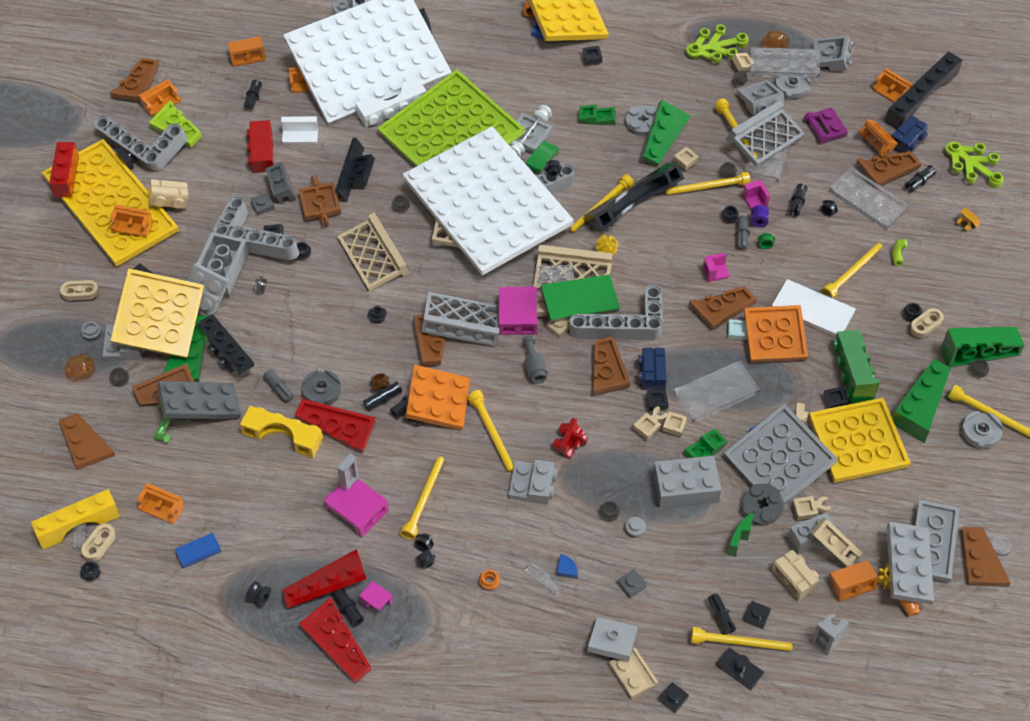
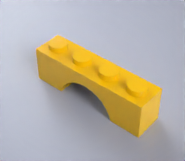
(260, 423)
(54, 526)

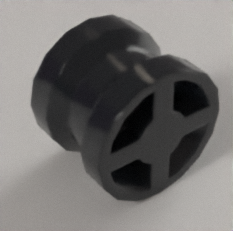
(258, 593)

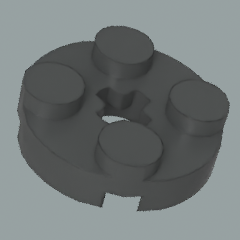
(315, 379)
(767, 514)

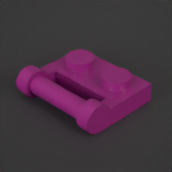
(830, 123)

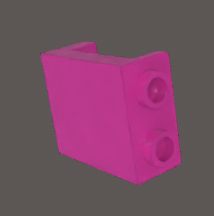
(518, 310)
(357, 506)

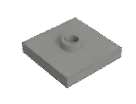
(612, 639)

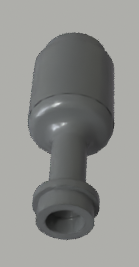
(534, 361)

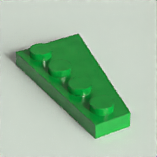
(663, 132)
(195, 354)

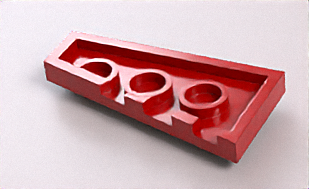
(341, 424)
(329, 578)
(333, 636)

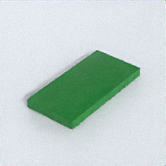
(579, 296)

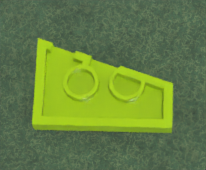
(170, 115)

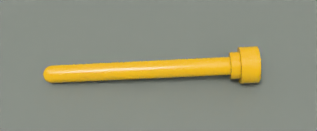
(723, 108)
(741, 179)
(624, 182)
(832, 289)
(958, 395)
(477, 400)
(409, 529)
(699, 636)

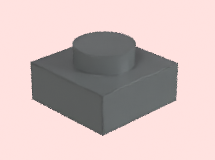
(262, 203)
(632, 583)

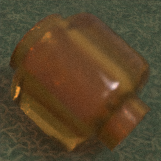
(776, 39)
(79, 367)

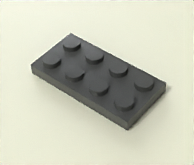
(198, 400)

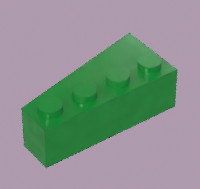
(966, 345)
(855, 366)
(920, 404)

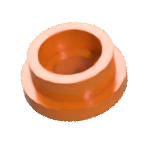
(489, 574)

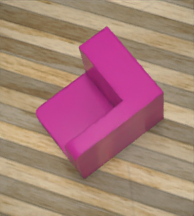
(756, 194)
(715, 267)
(375, 596)

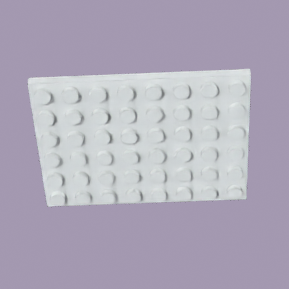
(365, 55)
(487, 200)

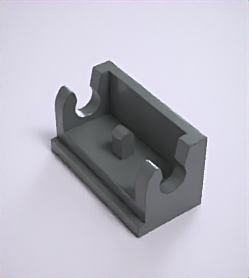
(280, 182)

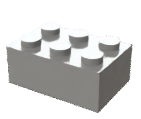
(224, 256)
(686, 481)

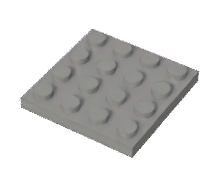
(781, 454)

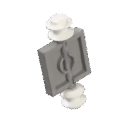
(535, 130)

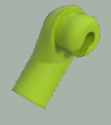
(896, 253)

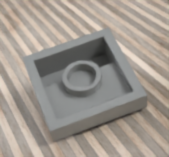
(834, 52)
(760, 96)
(213, 288)
(119, 352)
(533, 481)

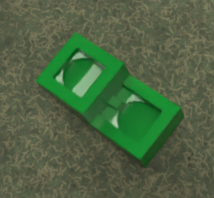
(592, 115)
(541, 155)
(707, 445)
(742, 532)

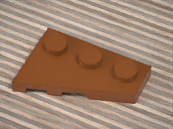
(138, 80)
(888, 168)
(722, 307)
(429, 345)
(608, 367)
(147, 391)
(84, 442)
(981, 560)

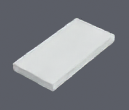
(817, 309)

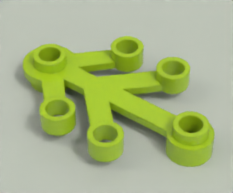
(696, 49)
(956, 150)

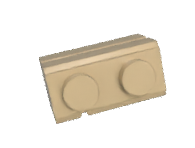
(168, 194)
(796, 575)

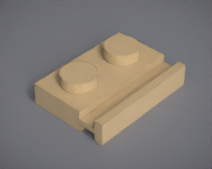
(633, 675)

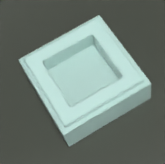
(737, 330)

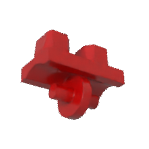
(572, 438)

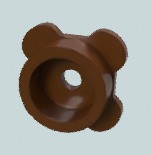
(379, 381)

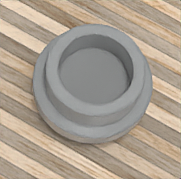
(91, 330)
(635, 526)

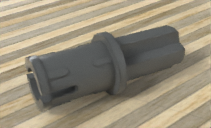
(743, 232)
(278, 385)

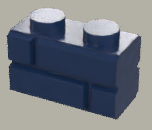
(910, 134)
(653, 369)

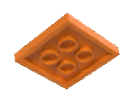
(775, 333)
(437, 397)

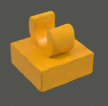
(968, 217)

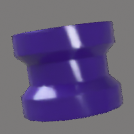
(759, 216)

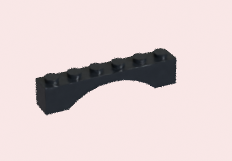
(942, 72)
(615, 207)

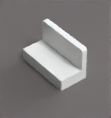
(299, 130)

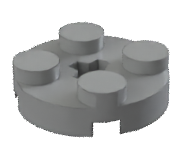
(793, 91)
(634, 118)
(982, 439)

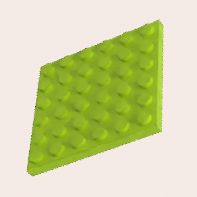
(445, 118)

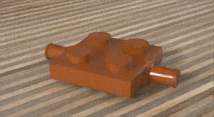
(319, 201)

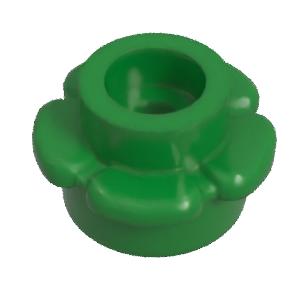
(766, 240)

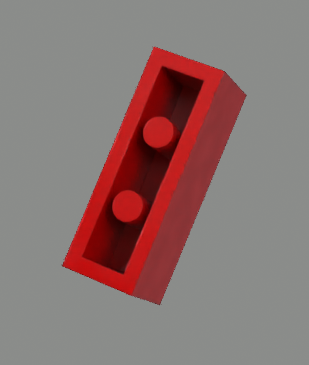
(260, 145)
(64, 169)

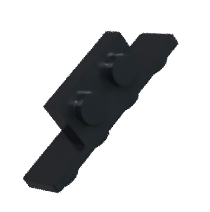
(355, 170)
(224, 346)

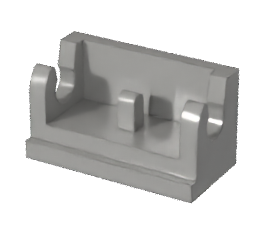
(828, 635)

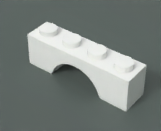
(374, 111)

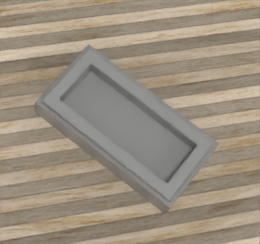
(348, 472)

